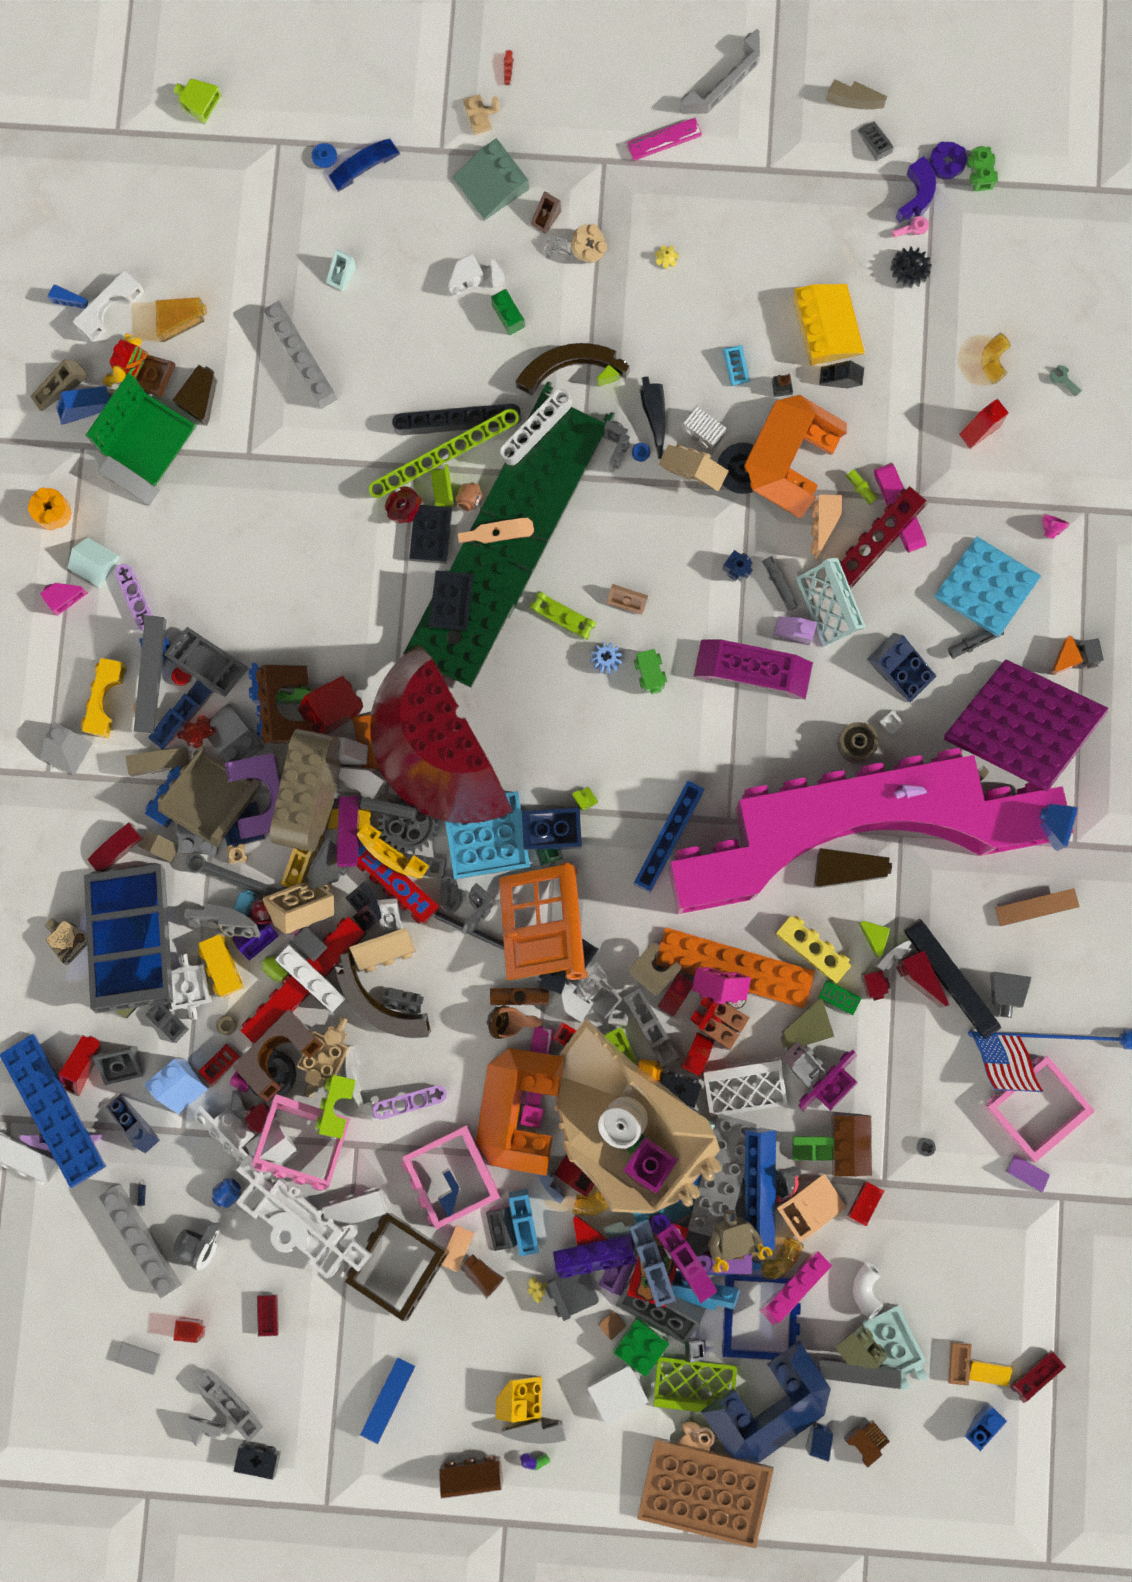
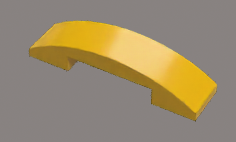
(388, 855)

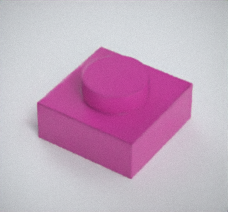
(532, 1116)

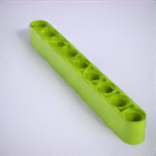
(434, 454)

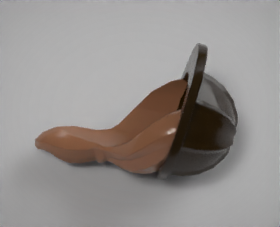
(508, 1021)

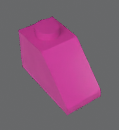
(62, 596)

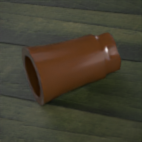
(482, 1275)

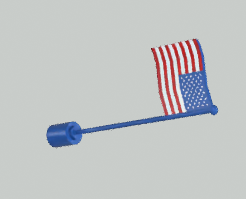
(1009, 1062)

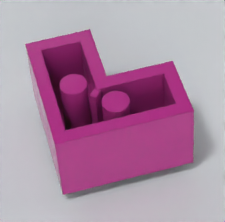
(720, 985)

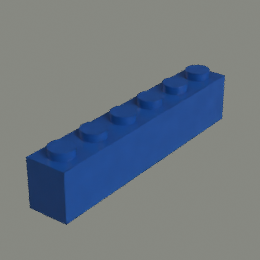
(669, 836)
(761, 1183)

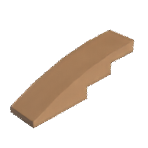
(1037, 907)

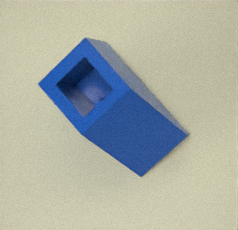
(984, 1426)

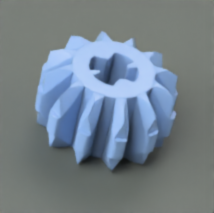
(610, 663)

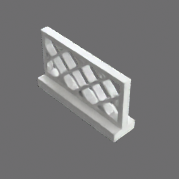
(740, 1070)

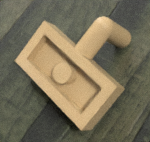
(479, 114)

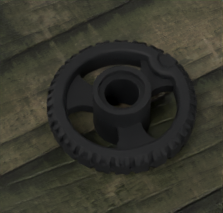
(287, 1079)

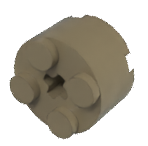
(855, 732)

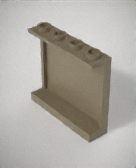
(205, 799)

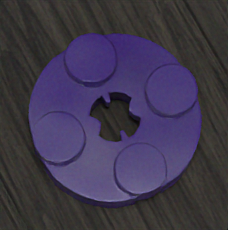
(953, 151)

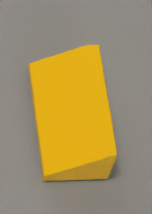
(990, 1372)

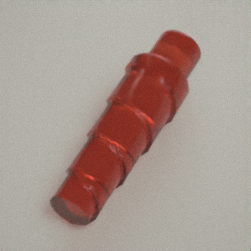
(508, 65)

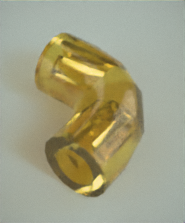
(991, 358)
(590, 1205)
(784, 1260)

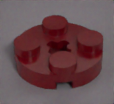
(410, 508)

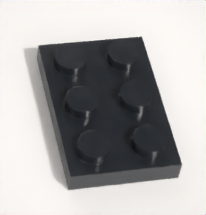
(431, 534)
(451, 600)

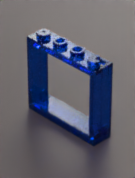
(793, 1329)

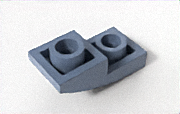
(555, 1191)

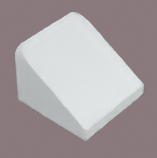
(497, 274)

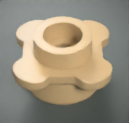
(239, 858)

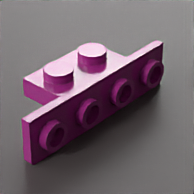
(833, 1086)

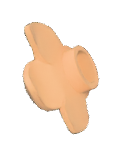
(694, 1434)

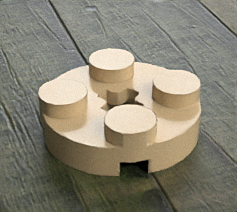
(597, 241)

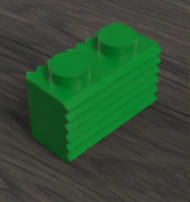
(507, 312)

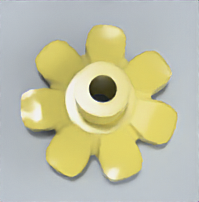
(666, 257)
(537, 1289)

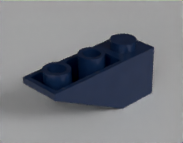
(132, 1124)

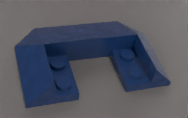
(761, 1436)

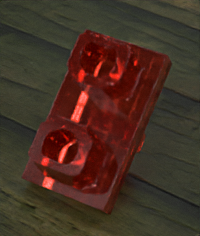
(196, 733)

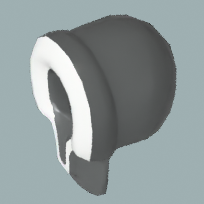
(196, 1249)

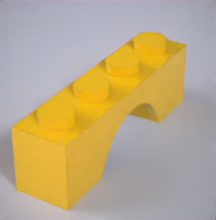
(108, 674)

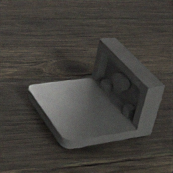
(616, 433)
(571, 1294)

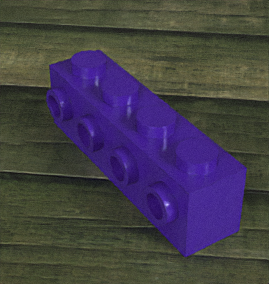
(595, 1256)

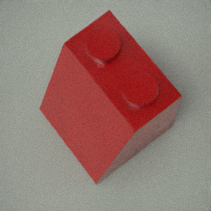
(330, 706)

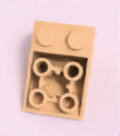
(827, 514)
(811, 1207)

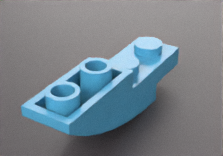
(724, 1296)

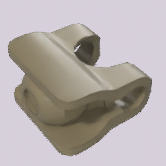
(649, 974)

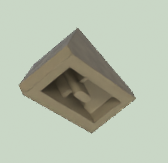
(158, 845)

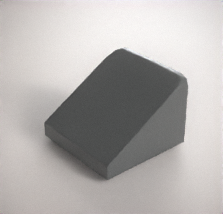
(238, 1102)

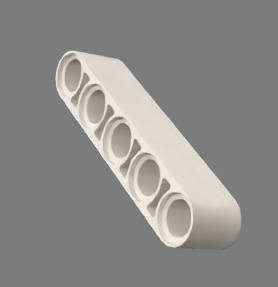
(534, 436)

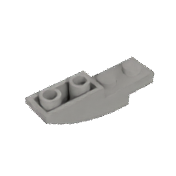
(228, 920)

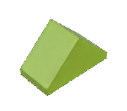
(876, 936)

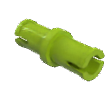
(861, 486)

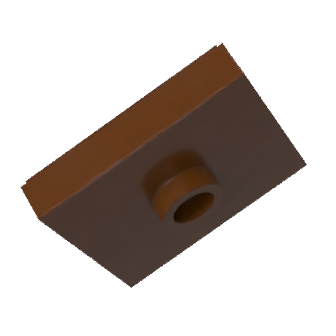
(155, 375)

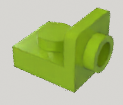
(585, 799)

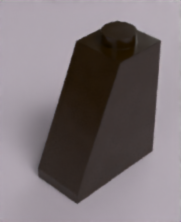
(198, 394)

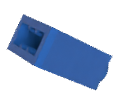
(81, 403)

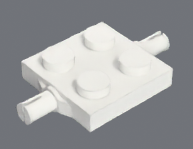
(190, 987)

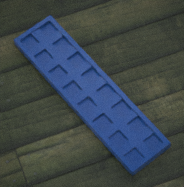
(52, 1111)

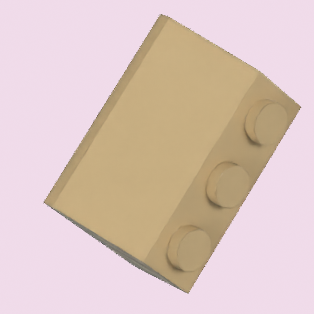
(299, 906)
(383, 950)

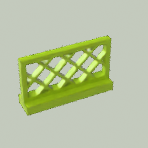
(689, 1404)

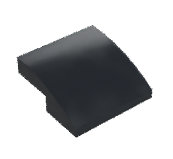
(366, 906)

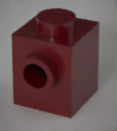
(875, 985)
(257, 1117)

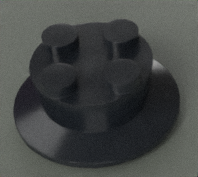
(733, 460)

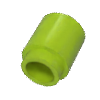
(274, 969)

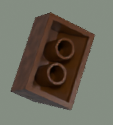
(851, 1145)
(470, 1476)

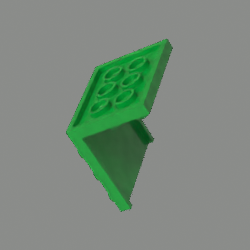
(139, 431)

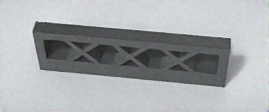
(841, 1371)

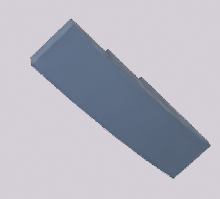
(652, 1263)

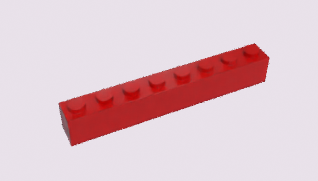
(292, 991)

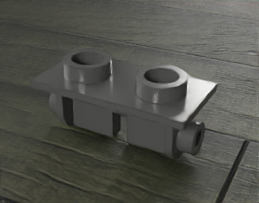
(411, 1004)

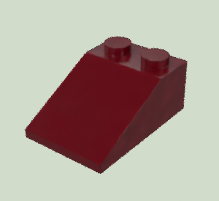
(920, 974)

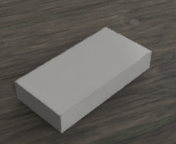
(138, 1358)

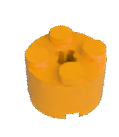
(40, 504)

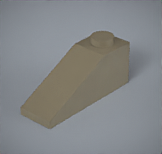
(63, 378)

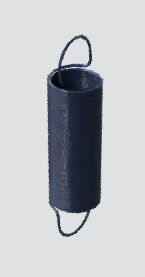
(141, 1195)

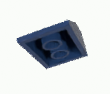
(552, 829)

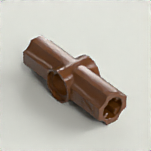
(505, 996)

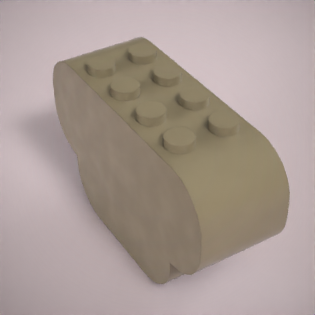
(306, 790)

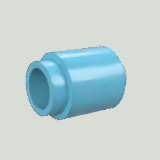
(244, 902)

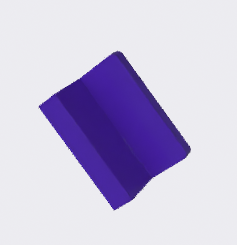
(252, 946)

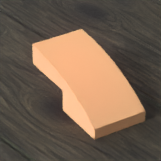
(458, 1247)

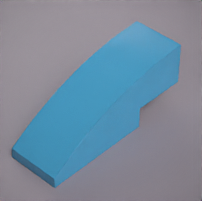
(523, 1222)

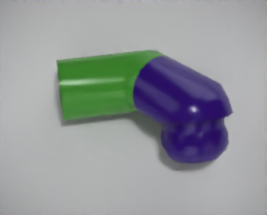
(532, 1463)

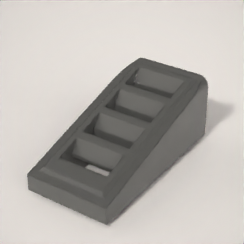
(877, 153)

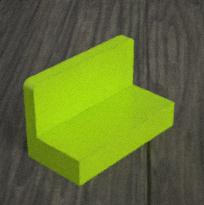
(442, 487)

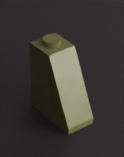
(809, 1027)

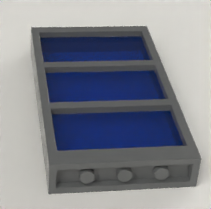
(128, 938)

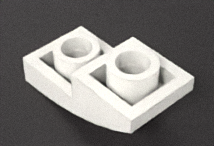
(898, 952)

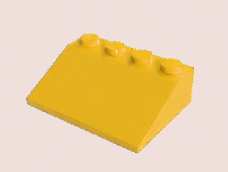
(827, 322)

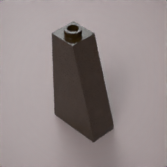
(845, 867)

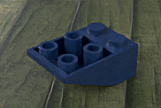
(902, 666)

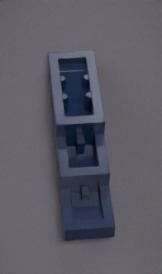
(180, 715)

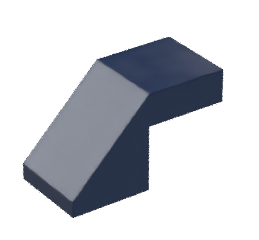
(449, 1198)

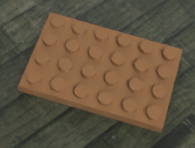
(705, 1493)

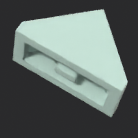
(340, 269)

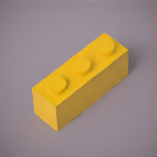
(220, 966)

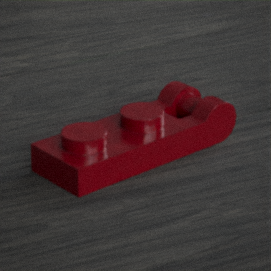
(1038, 1376)

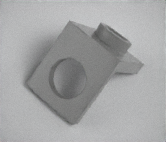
(607, 1001)

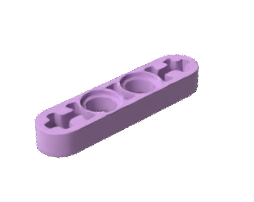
(132, 598)
(409, 1103)

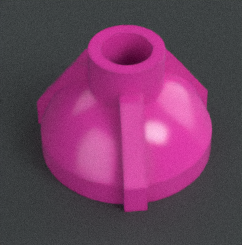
(1053, 525)

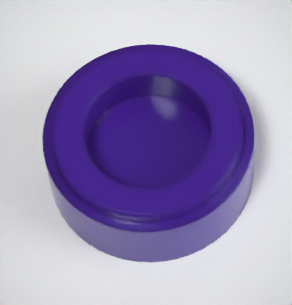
(659, 1223)

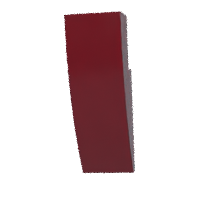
(115, 847)

